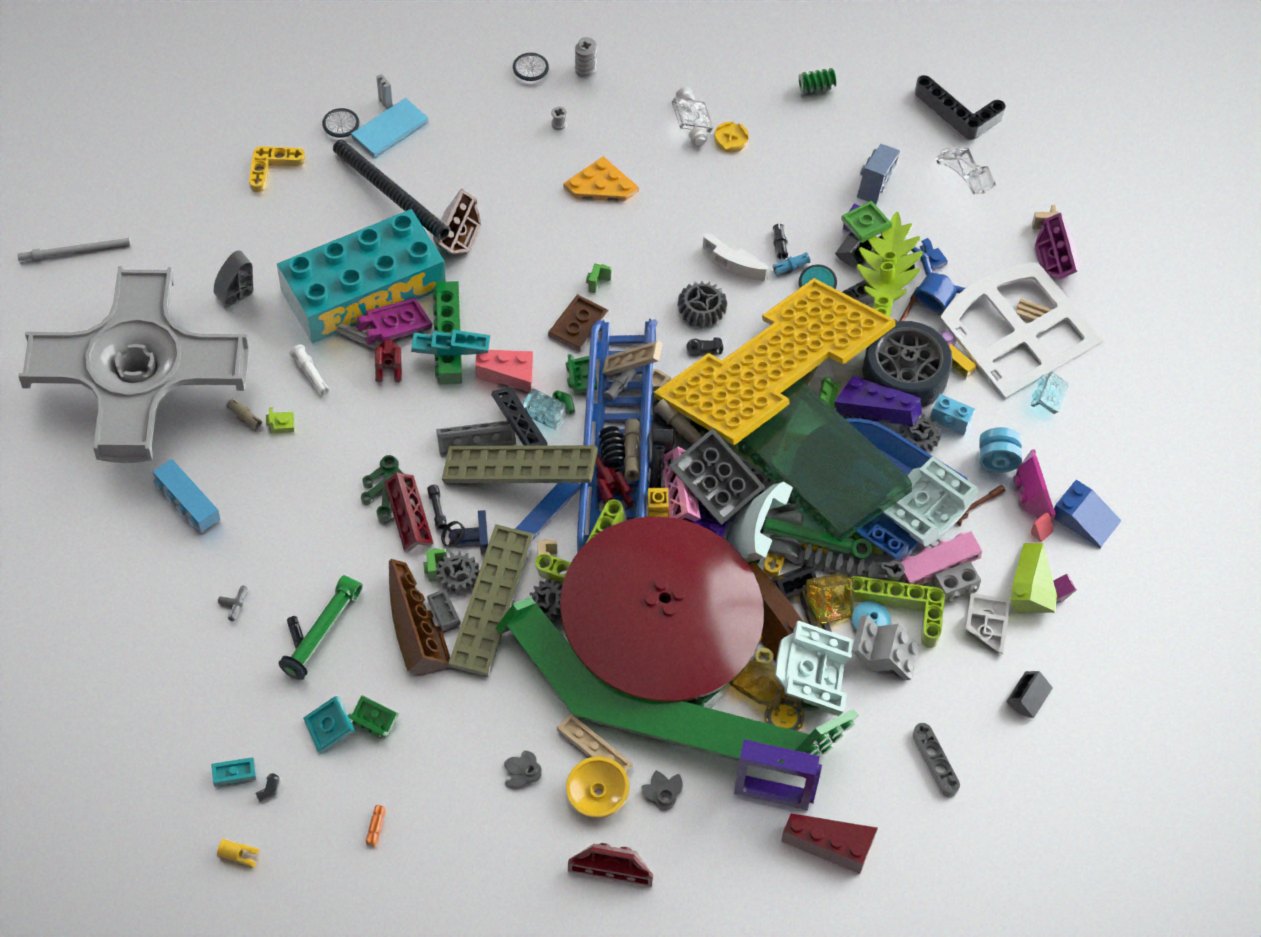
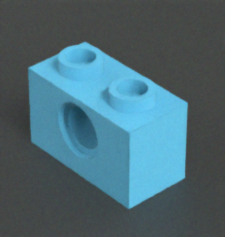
(952, 414)

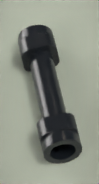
(440, 519)

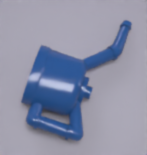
(936, 289)

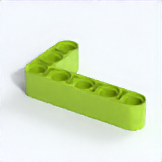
(558, 565)
(904, 600)

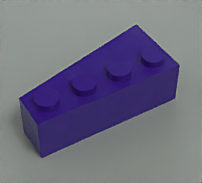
(877, 402)

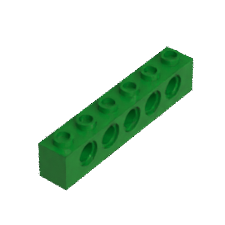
(447, 320)

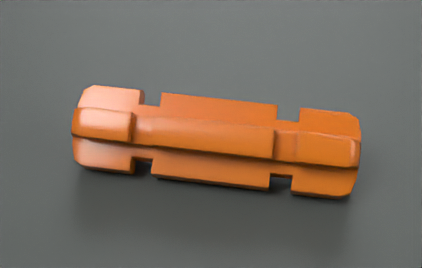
(375, 825)

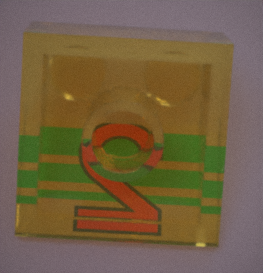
(831, 597)

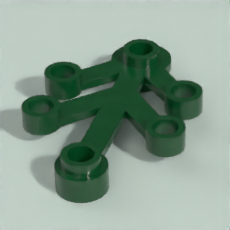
(387, 471)

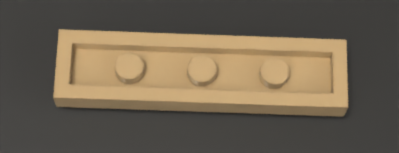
(632, 358)
(590, 742)

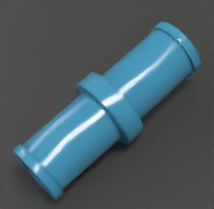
(791, 263)

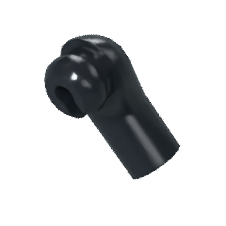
(271, 788)

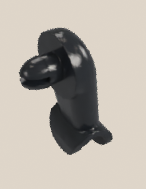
(698, 346)

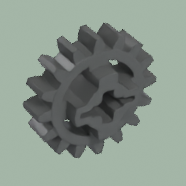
(921, 432)
(456, 569)
(548, 598)

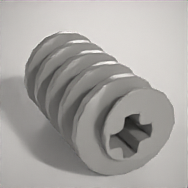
(585, 56)

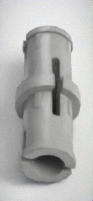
(619, 384)

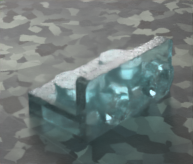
(1050, 392)

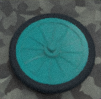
(820, 273)

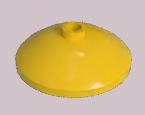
(594, 775)

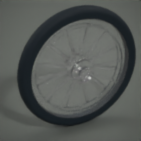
(530, 66)
(340, 122)

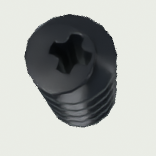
(612, 447)

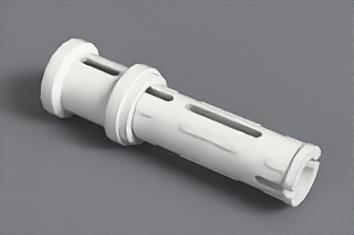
(305, 363)

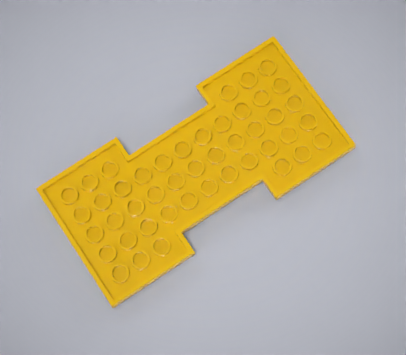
(746, 385)

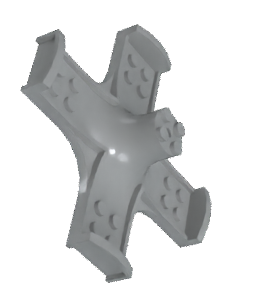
(134, 362)

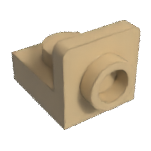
(1040, 216)
(546, 547)

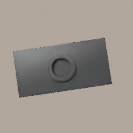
(443, 610)

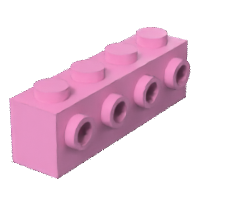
(944, 556)

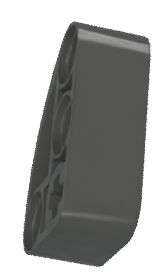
(234, 279)

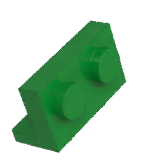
(578, 374)
(373, 716)

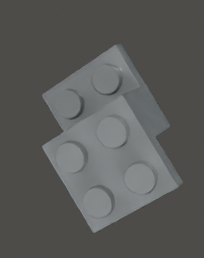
(885, 647)

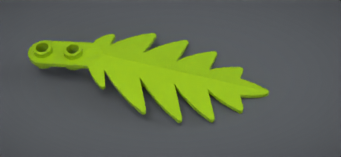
(889, 265)

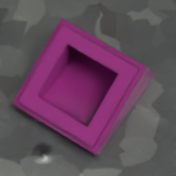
(1064, 587)

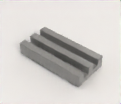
(384, 91)

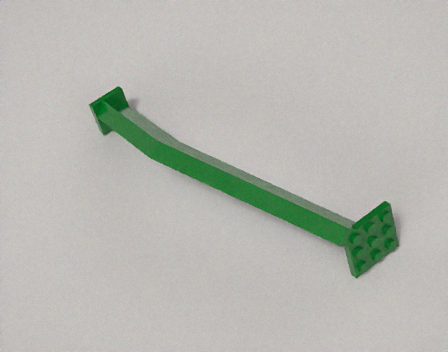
(669, 722)

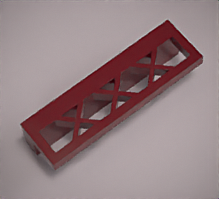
(404, 511)

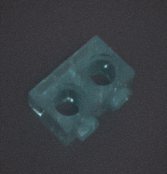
(545, 409)

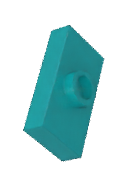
(233, 771)

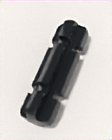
(295, 630)

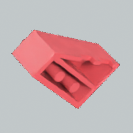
(507, 368)

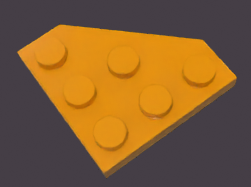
(601, 182)

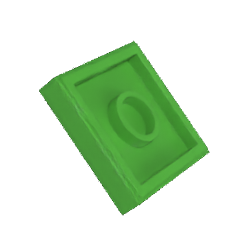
(866, 221)

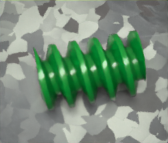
(816, 80)

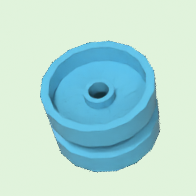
(1000, 449)

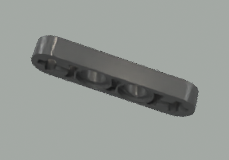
(933, 760)

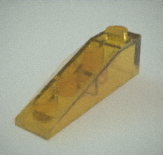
(760, 684)

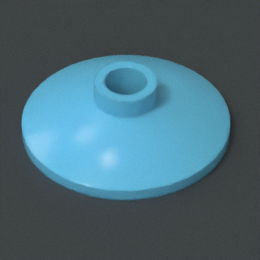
(871, 608)

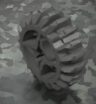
(703, 299)

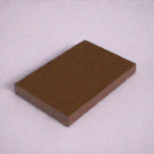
(575, 323)

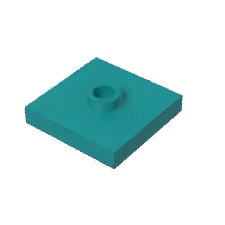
(328, 724)

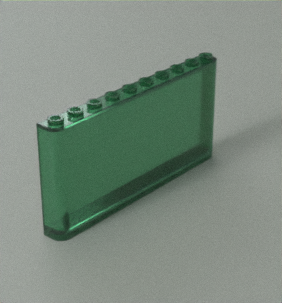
(827, 463)

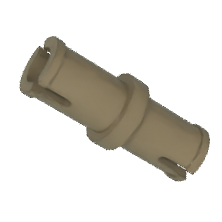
(244, 413)

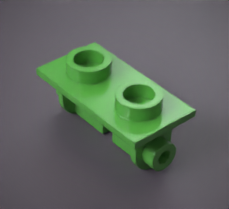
(829, 391)

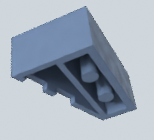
(876, 172)

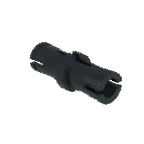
(780, 241)

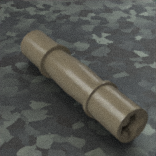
(680, 424)
(632, 450)

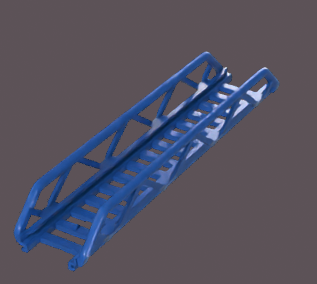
(596, 413)

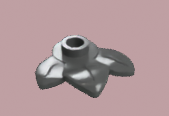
(520, 768)
(662, 787)

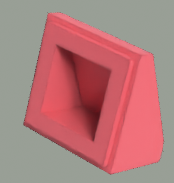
(1042, 527)

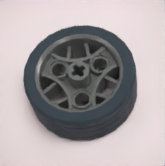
(908, 354)

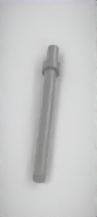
(36, 254)

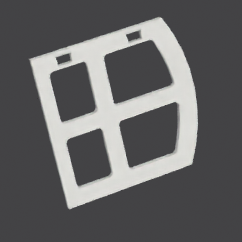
(1023, 332)

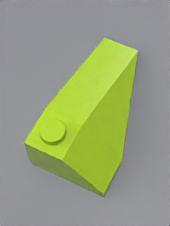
(1033, 582)

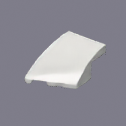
(988, 619)

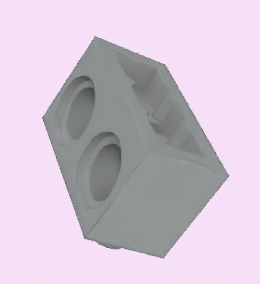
(954, 578)

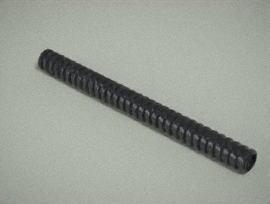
(390, 189)

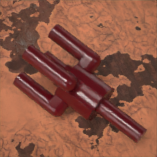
(388, 355)
(611, 483)

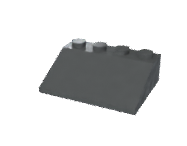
(717, 476)

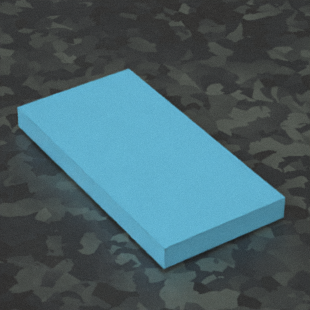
(389, 127)

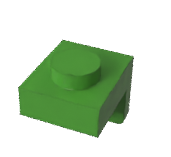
(598, 272)
(433, 557)

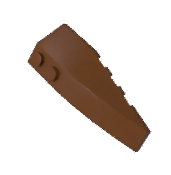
(778, 612)
(418, 637)

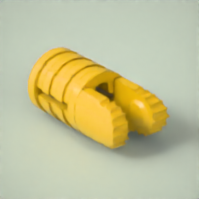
(234, 851)

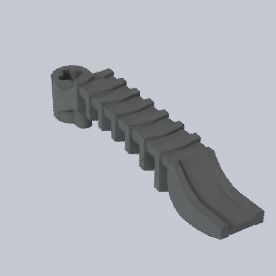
(793, 551)

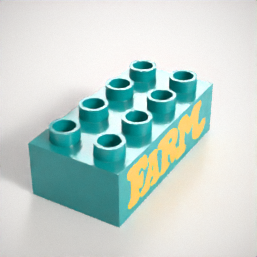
(360, 273)

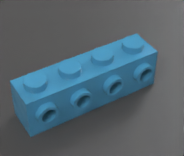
(186, 495)

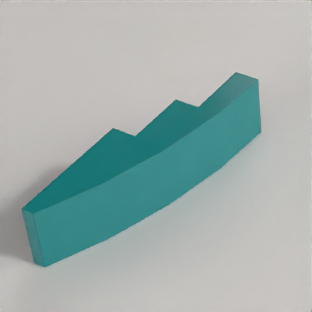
(451, 344)

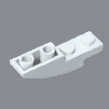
(738, 263)

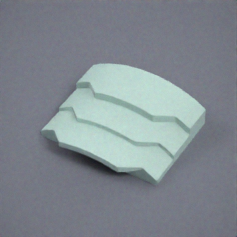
(935, 503)
(746, 527)
(813, 665)

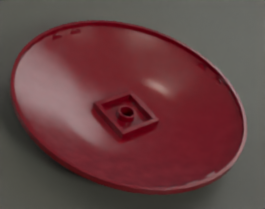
(653, 646)

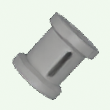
(559, 121)

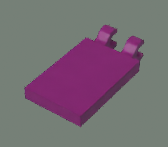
(394, 321)

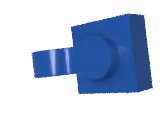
(936, 257)

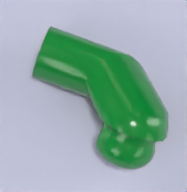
(566, 399)

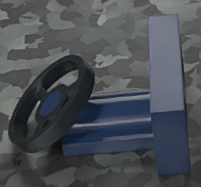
(468, 536)

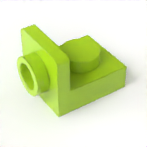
(280, 421)

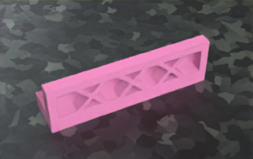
(685, 498)

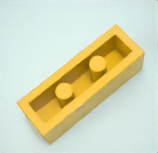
(961, 362)

